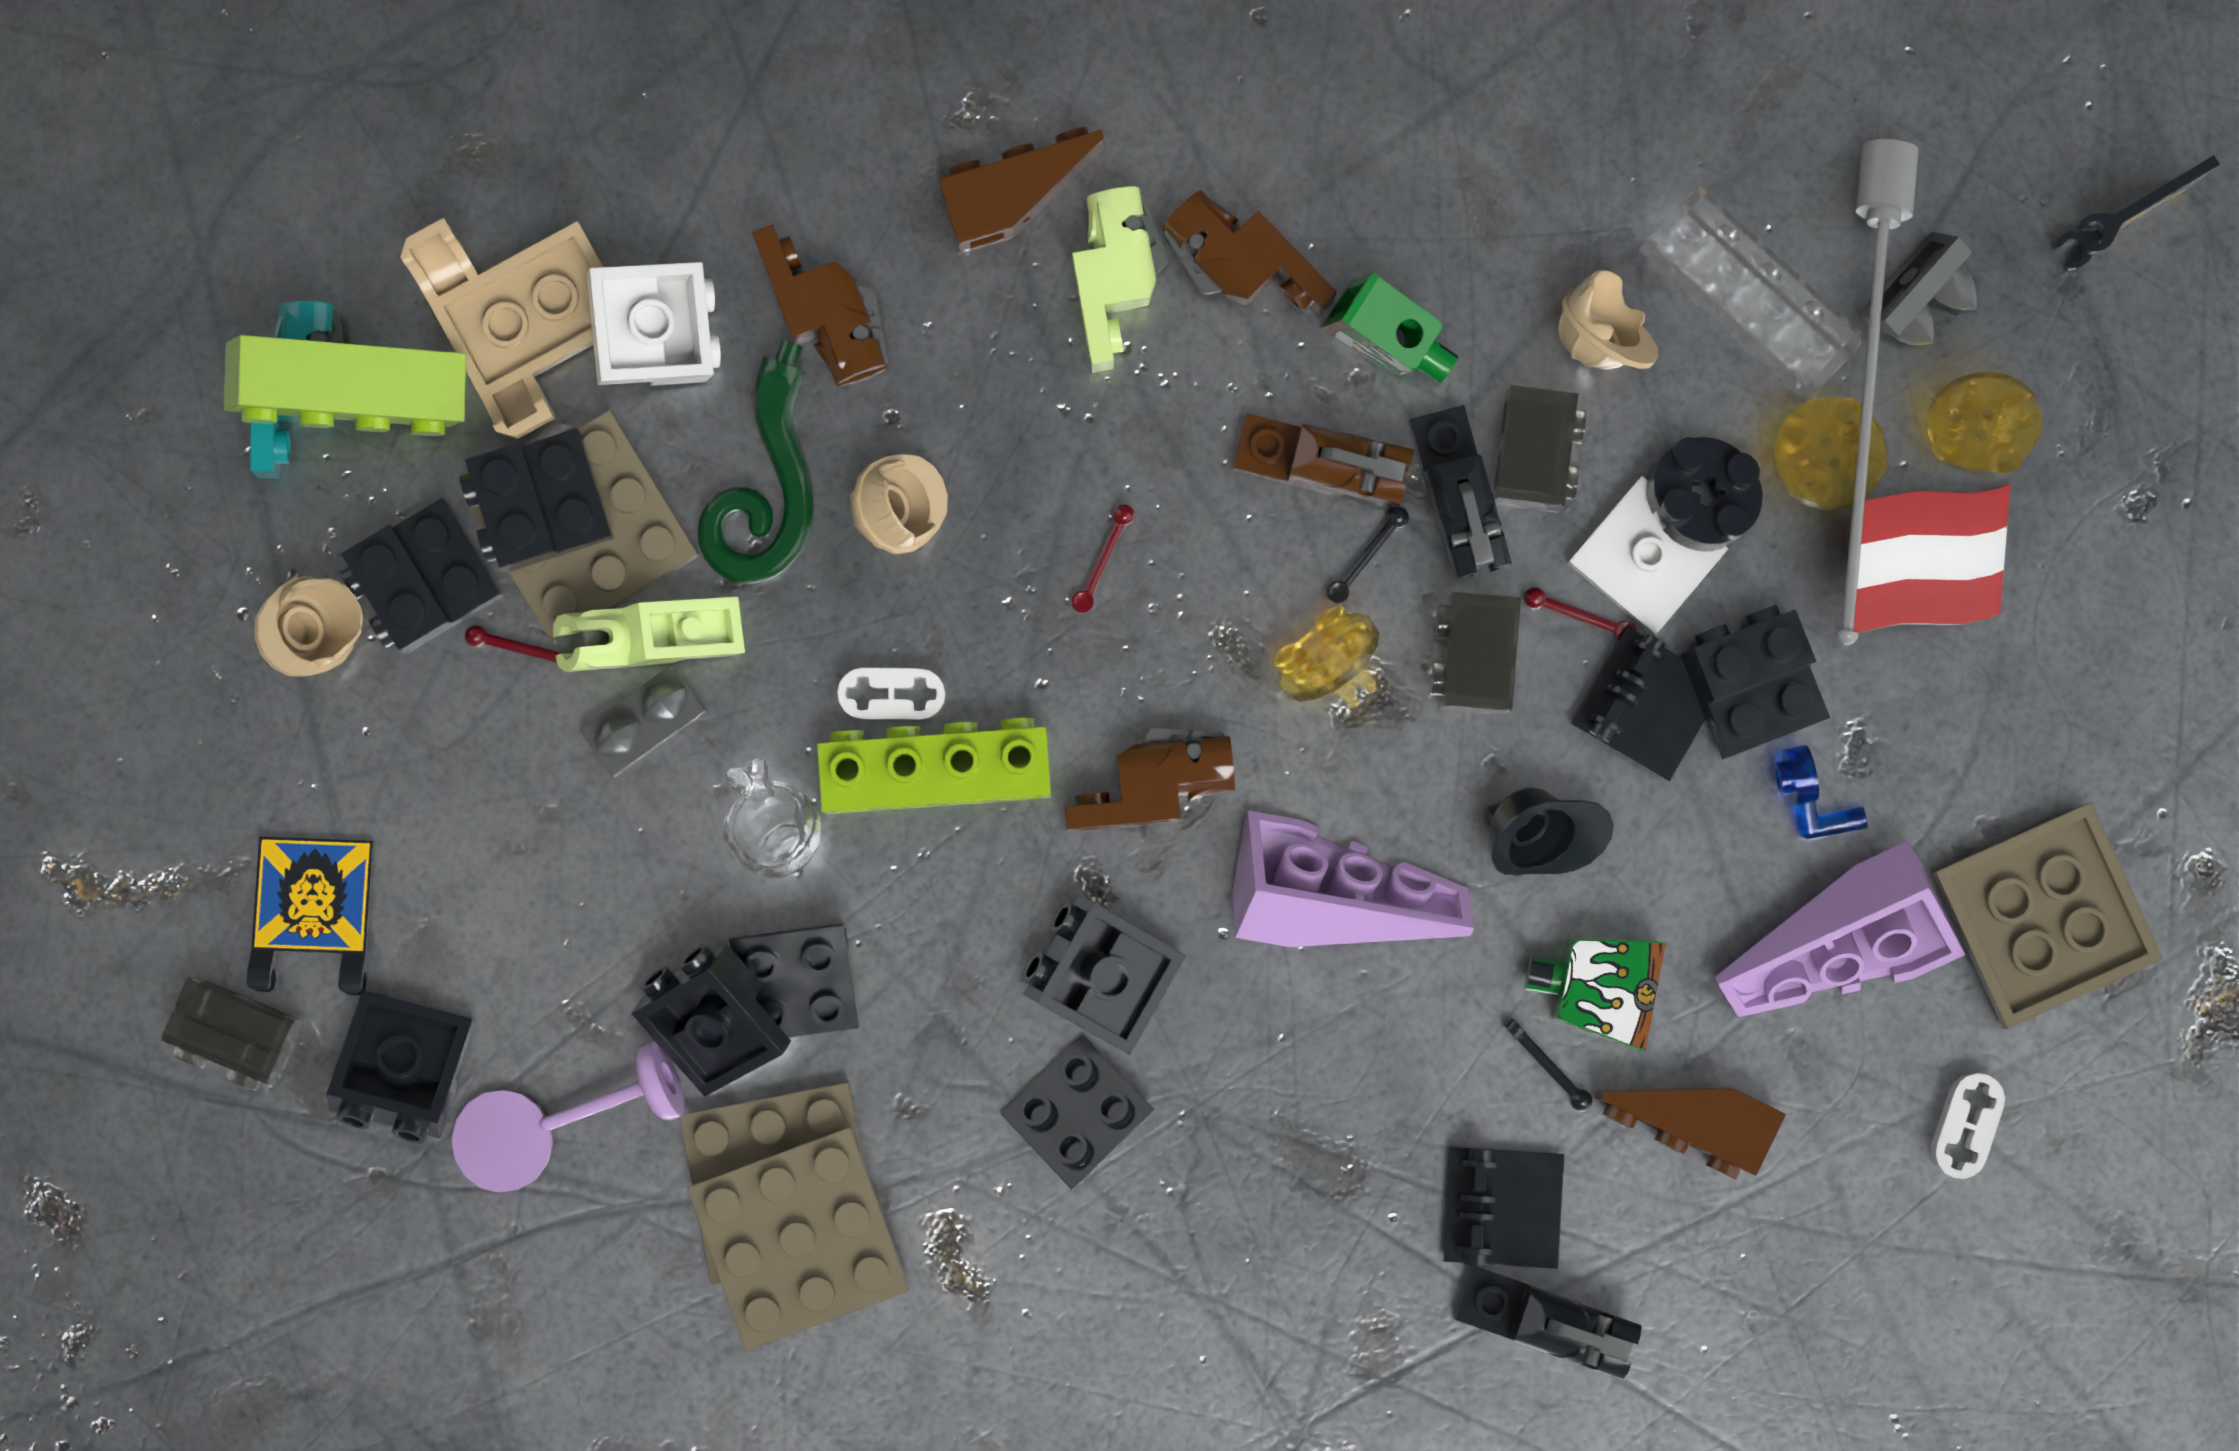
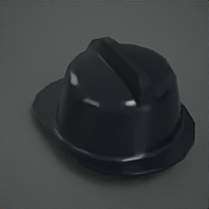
(1546, 835)

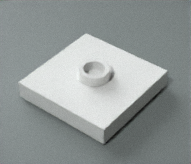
(1639, 563)

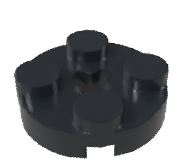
(1731, 476)

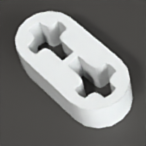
(891, 680)
(1981, 1129)

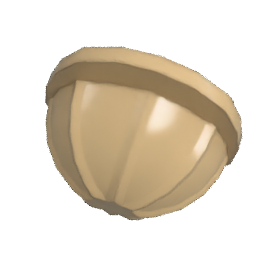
(1602, 328)
(899, 503)
(308, 626)

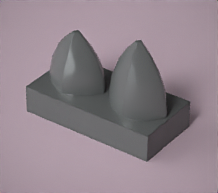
(1932, 271)
(643, 721)

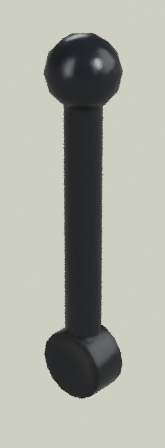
(1339, 590)
(1580, 1099)

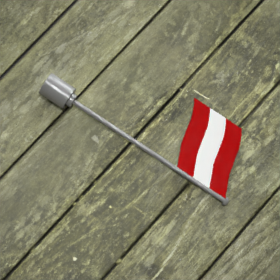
(1912, 551)

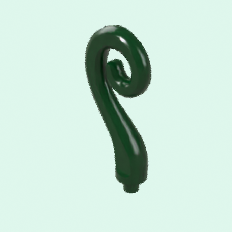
(773, 404)

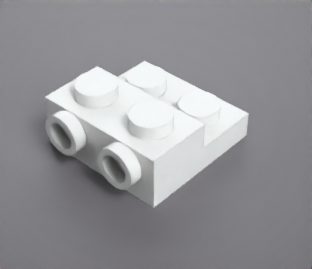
(652, 324)

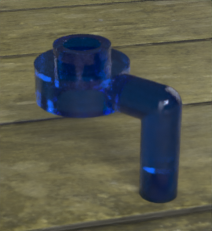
(1798, 778)

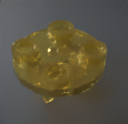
(2009, 430)
(1805, 464)
(1330, 658)

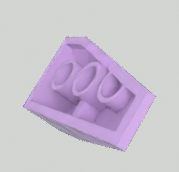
(1316, 892)
(1860, 928)

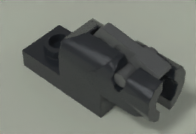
(1459, 492)
(1547, 1322)

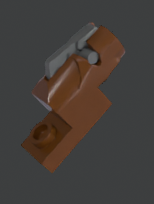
(1241, 259)
(827, 308)
(1323, 460)
(1155, 776)

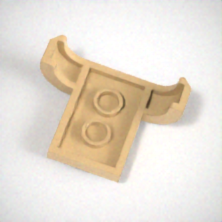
(510, 317)

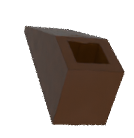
(1006, 195)
(1716, 1121)

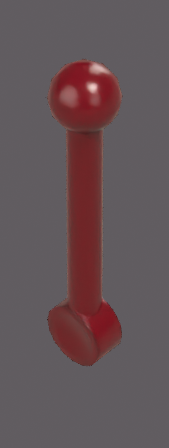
(1536, 598)
(1083, 600)
(477, 636)

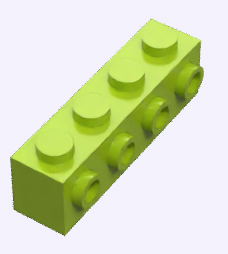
(344, 383)
(934, 769)

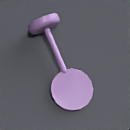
(507, 1139)

